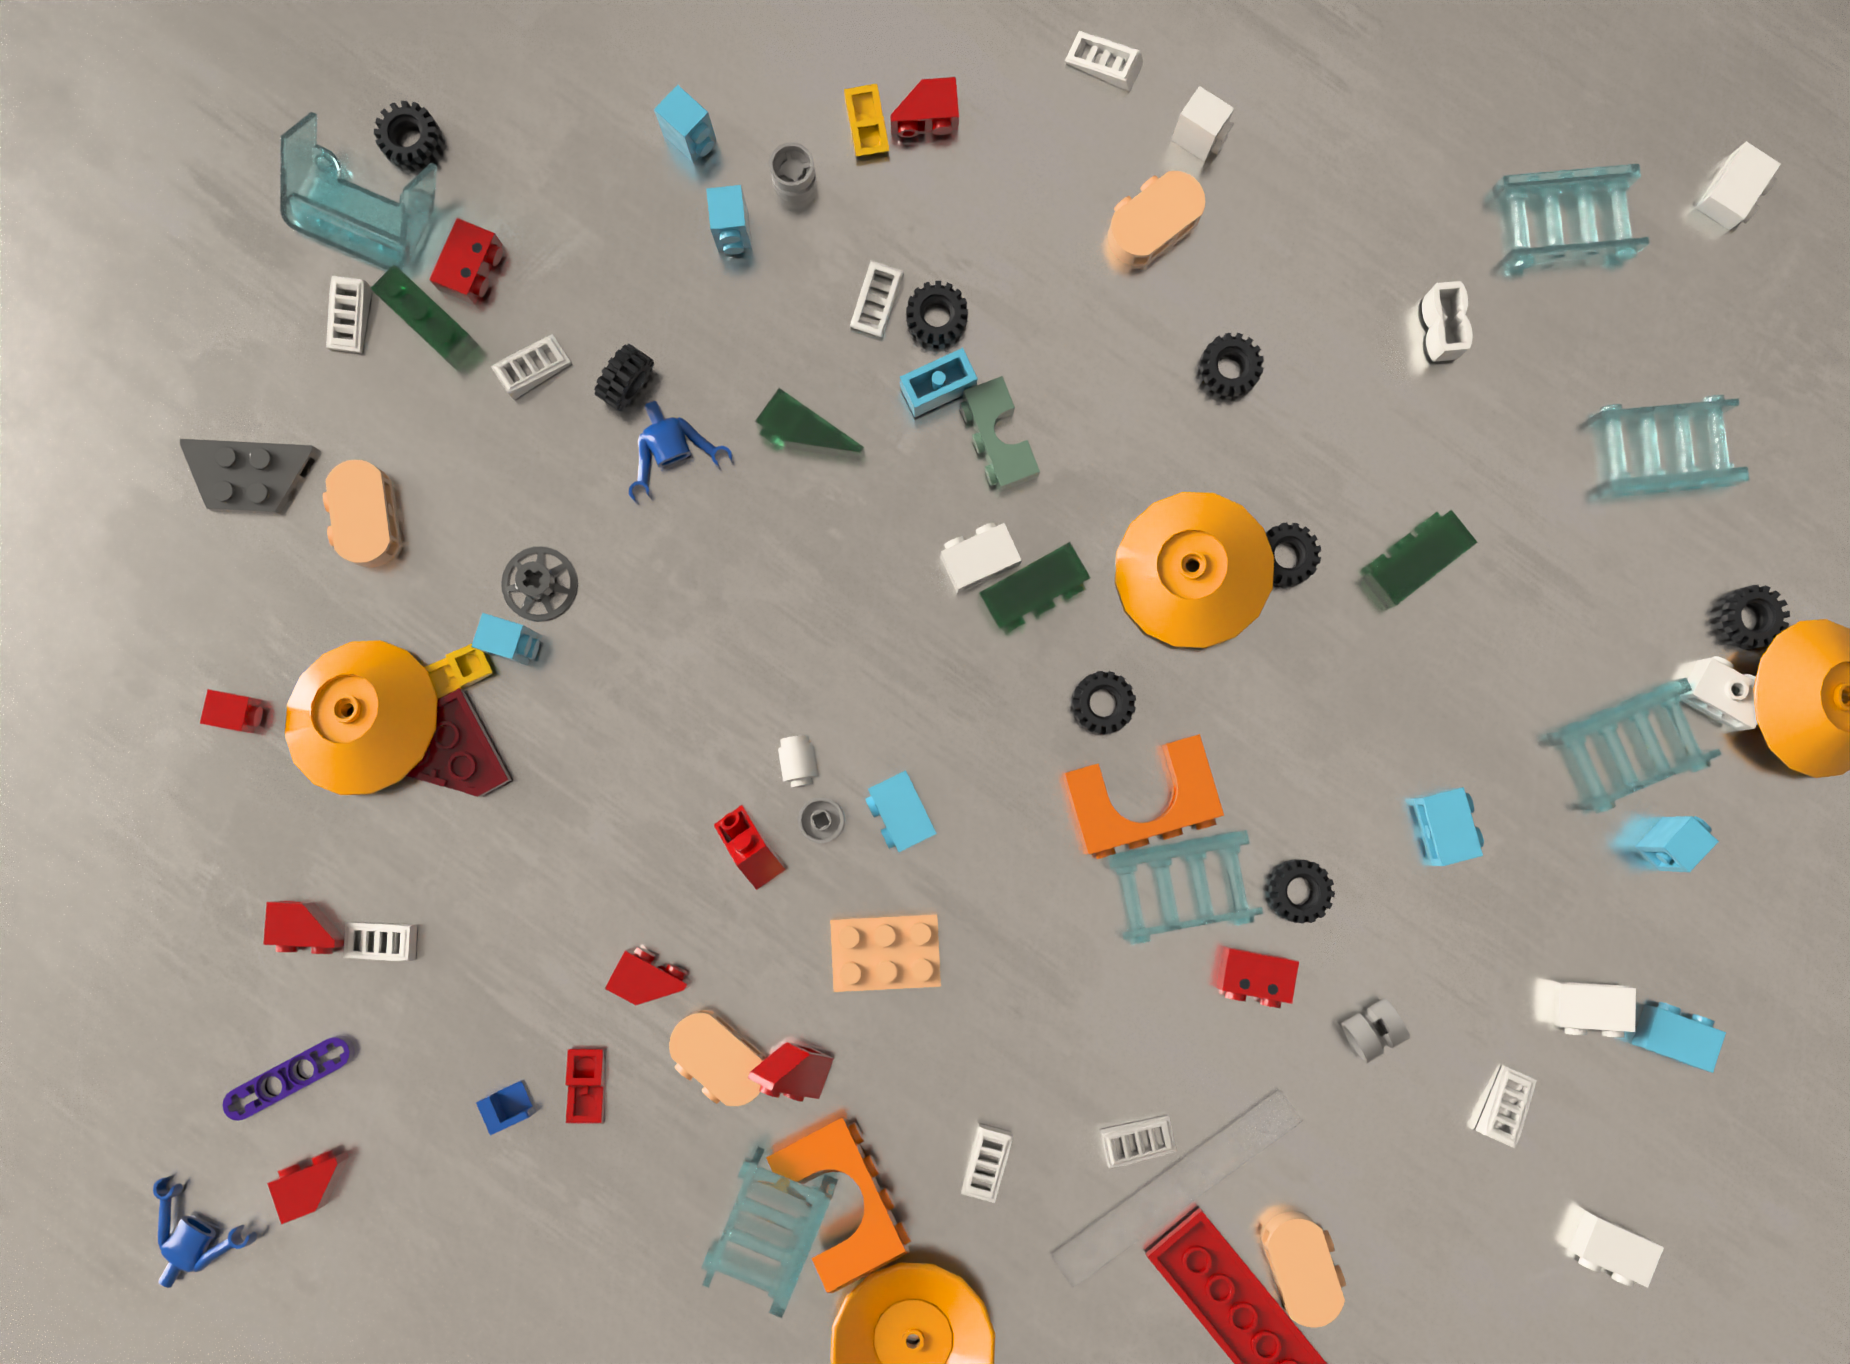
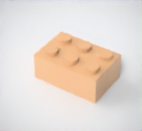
(885, 952)

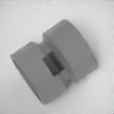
(793, 172)
(821, 820)
(1365, 1037)

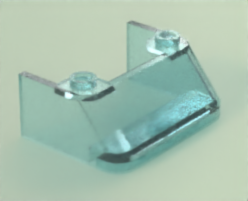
(345, 214)

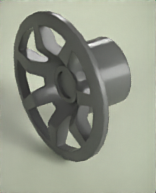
(538, 582)

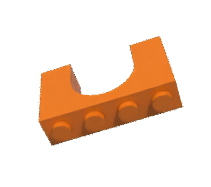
(1192, 802)
(878, 1237)

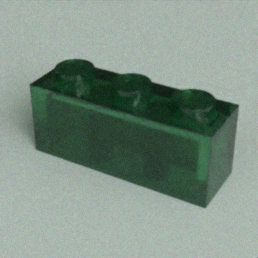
(424, 316)
(1418, 558)
(1034, 588)

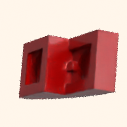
(585, 1086)

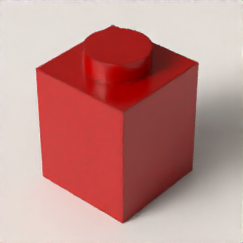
(231, 711)

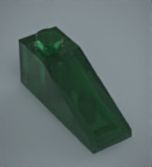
(801, 429)

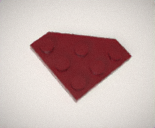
(460, 751)

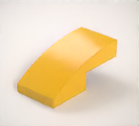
(866, 120)
(458, 670)

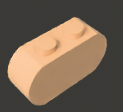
(1155, 217)
(361, 513)
(715, 1057)
(1304, 1269)

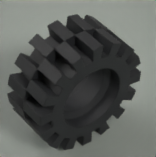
(394, 122)
(936, 294)
(1236, 346)
(624, 377)
(1308, 553)
(1732, 616)
(1122, 693)
(1321, 891)

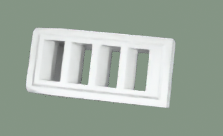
(1109, 48)
(886, 271)
(335, 313)
(538, 376)
(408, 940)
(1517, 1120)
(1109, 1134)
(995, 1135)

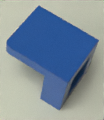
(506, 1107)

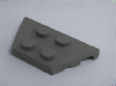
(245, 474)

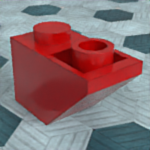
(928, 108)
(749, 847)
(301, 925)
(643, 980)
(794, 1071)
(308, 1188)

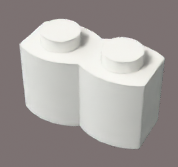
(1448, 325)

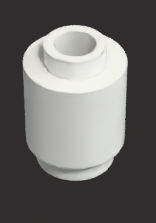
(797, 761)

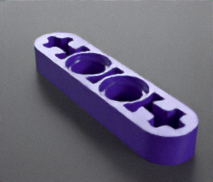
(289, 1078)

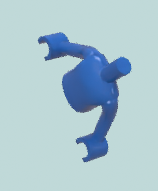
(668, 445)
(189, 1242)

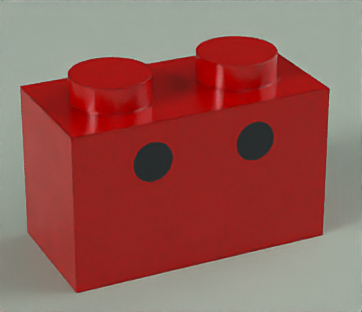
(467, 261)
(1257, 975)

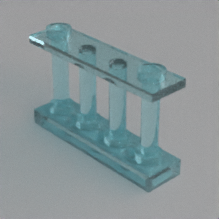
(1583, 185)
(1654, 478)
(1636, 710)
(1194, 852)
(803, 1228)

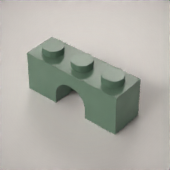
(1008, 463)

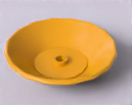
(1199, 605)
(1806, 697)
(382, 736)
(913, 1301)

